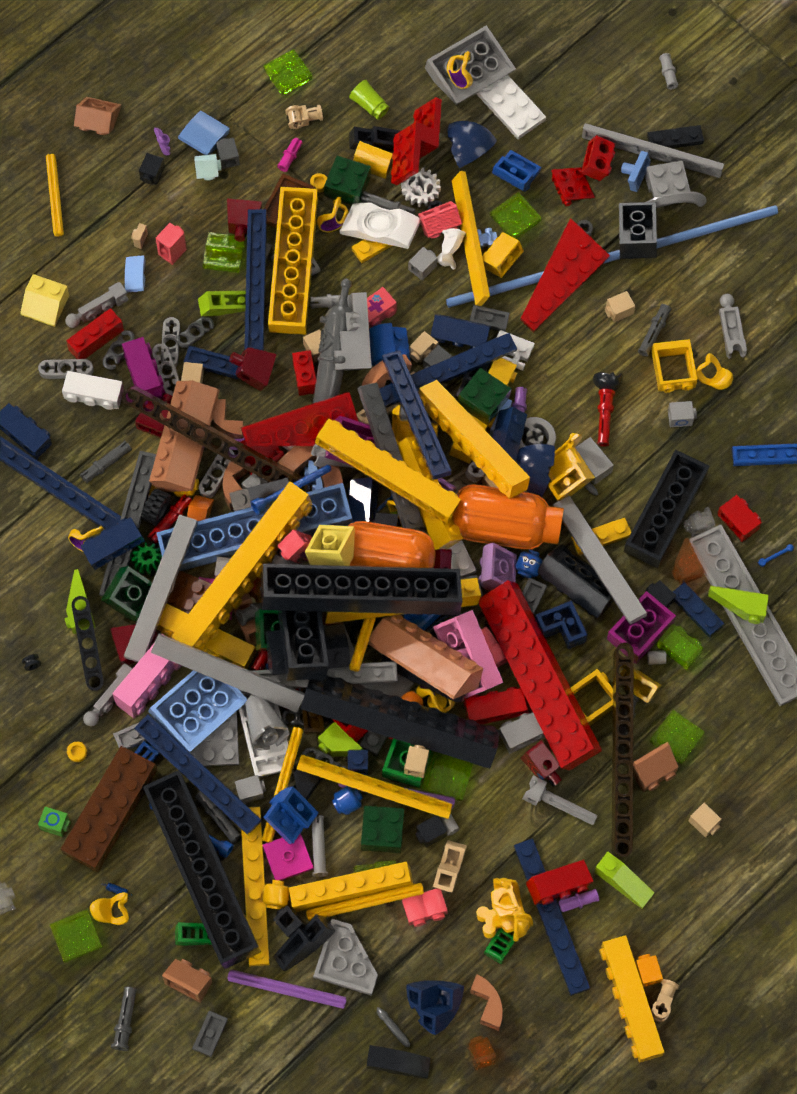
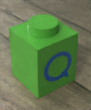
(54, 821)

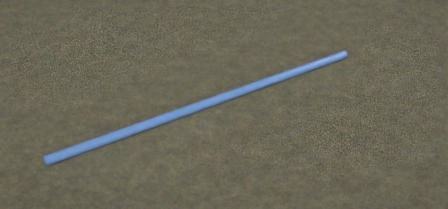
(615, 255)

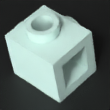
(207, 166)

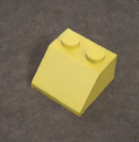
(44, 300)
(331, 546)

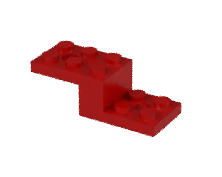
(416, 141)

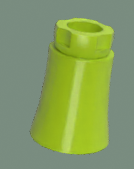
(369, 100)

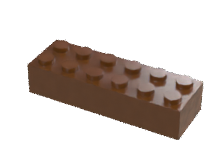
(109, 809)

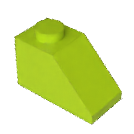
(336, 742)

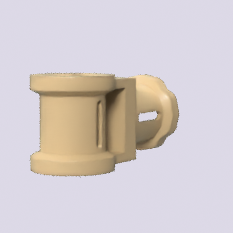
(303, 115)
(664, 1000)

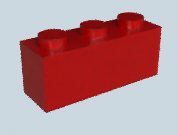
(95, 335)
(496, 706)
(559, 883)

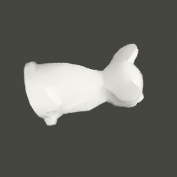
(452, 241)

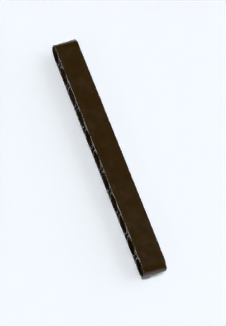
(210, 433)
(618, 759)

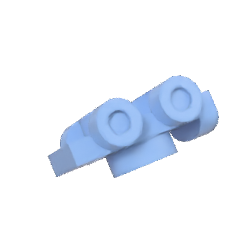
(487, 238)

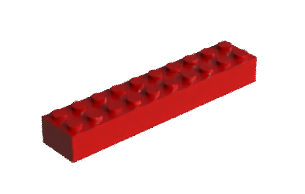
(539, 675)

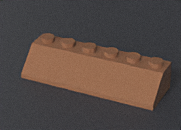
(177, 455)
(426, 656)

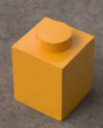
(648, 970)

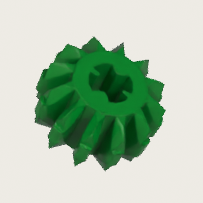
(145, 553)

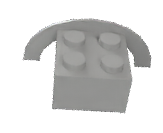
(670, 185)

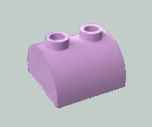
(497, 566)

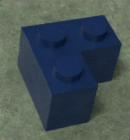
(563, 620)

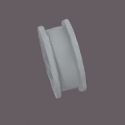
(534, 427)

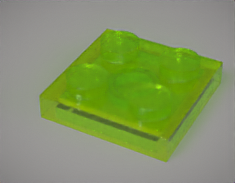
(287, 72)
(515, 216)
(679, 734)
(75, 935)

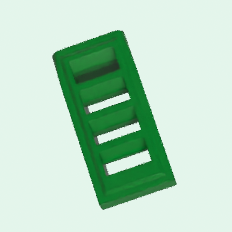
(188, 940)
(499, 958)

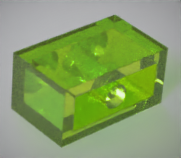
(680, 646)

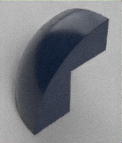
(469, 141)
(536, 462)
(435, 1003)

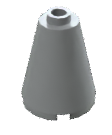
(264, 724)

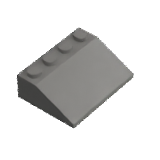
(486, 64)

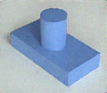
(636, 171)

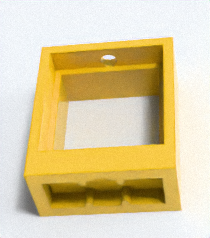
(671, 349)
(603, 681)

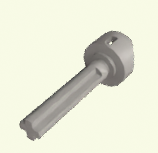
(538, 792)

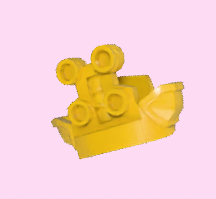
(506, 911)

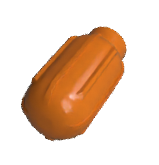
(516, 522)
(391, 546)

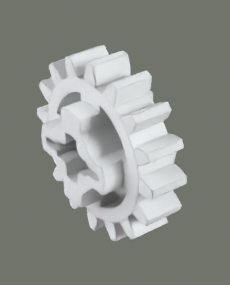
(424, 181)

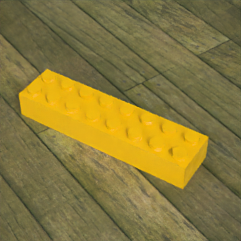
(293, 260)

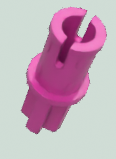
(289, 155)

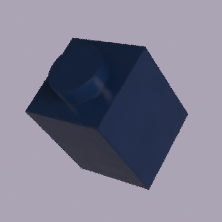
(358, 761)

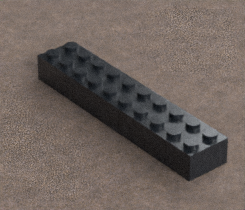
(361, 589)
(402, 720)
(202, 870)

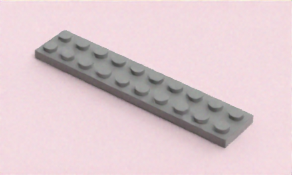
(763, 640)

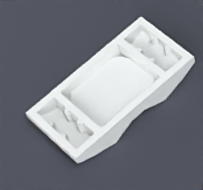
(380, 225)
(264, 761)

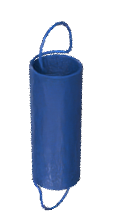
(115, 889)

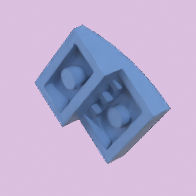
(203, 133)

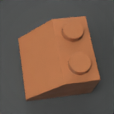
(96, 115)
(655, 768)
(187, 979)

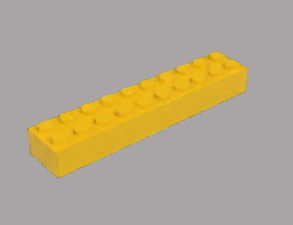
(243, 568)

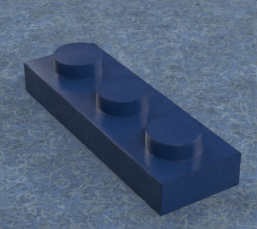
(211, 361)
(697, 610)

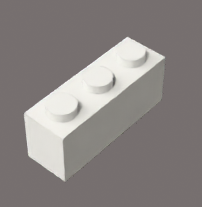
(92, 390)

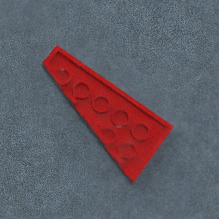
(569, 267)
(299, 425)

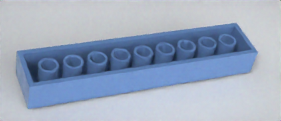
(226, 533)

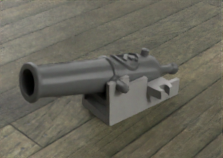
(343, 342)

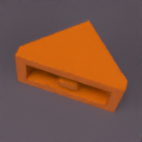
(200, 508)

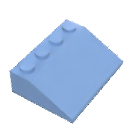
(196, 708)

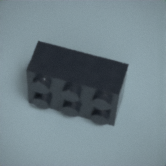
(637, 230)

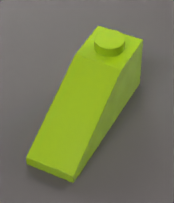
(222, 302)
(76, 590)
(744, 604)
(623, 880)

